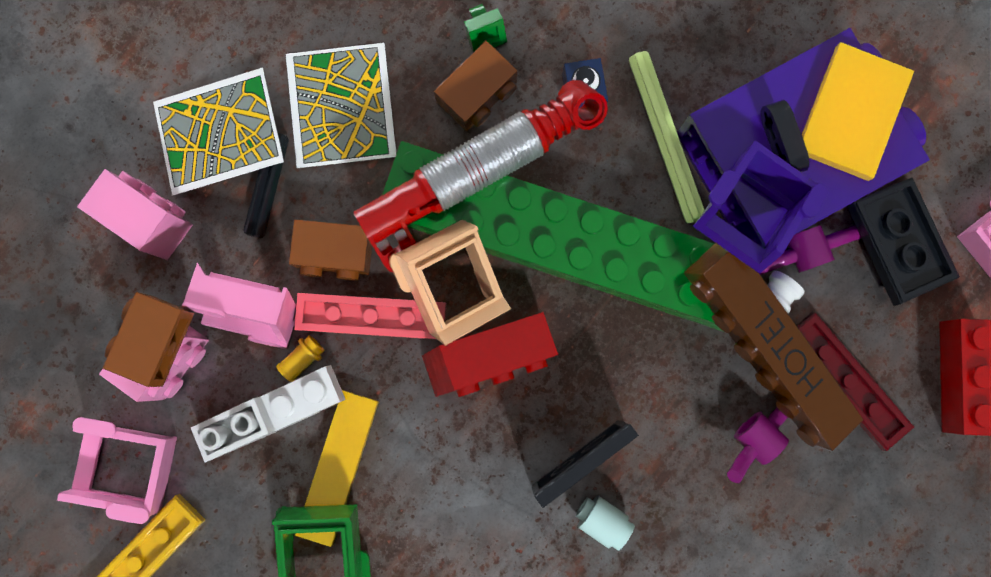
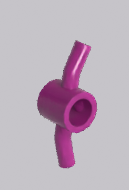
(813, 248)
(760, 441)

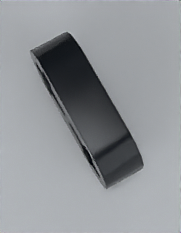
(784, 134)

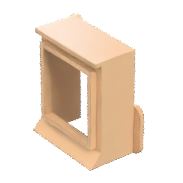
(408, 268)

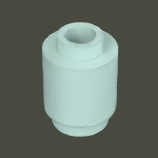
(604, 522)

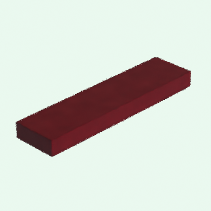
(880, 415)

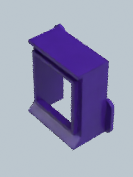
(779, 182)

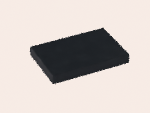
(903, 241)
(583, 462)

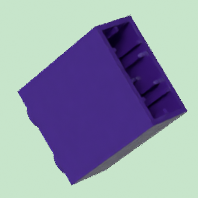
(728, 126)

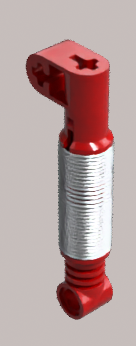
(478, 165)

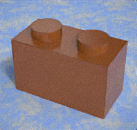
(477, 87)
(330, 248)
(147, 340)

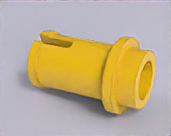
(300, 358)

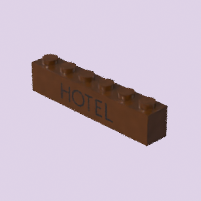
(774, 347)

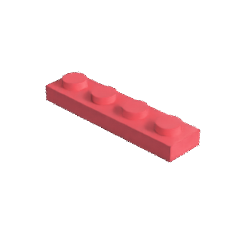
(361, 316)

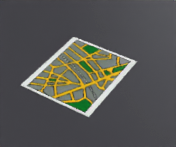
(340, 105)
(218, 131)

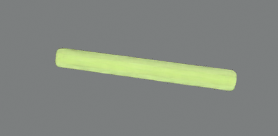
(666, 136)

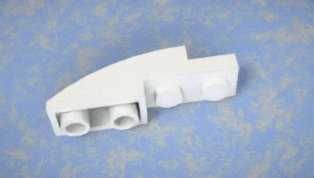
(268, 413)

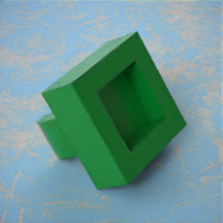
(485, 27)

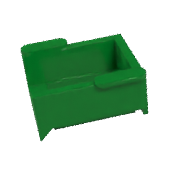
(315, 520)

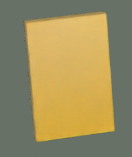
(855, 111)

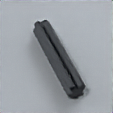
(264, 195)

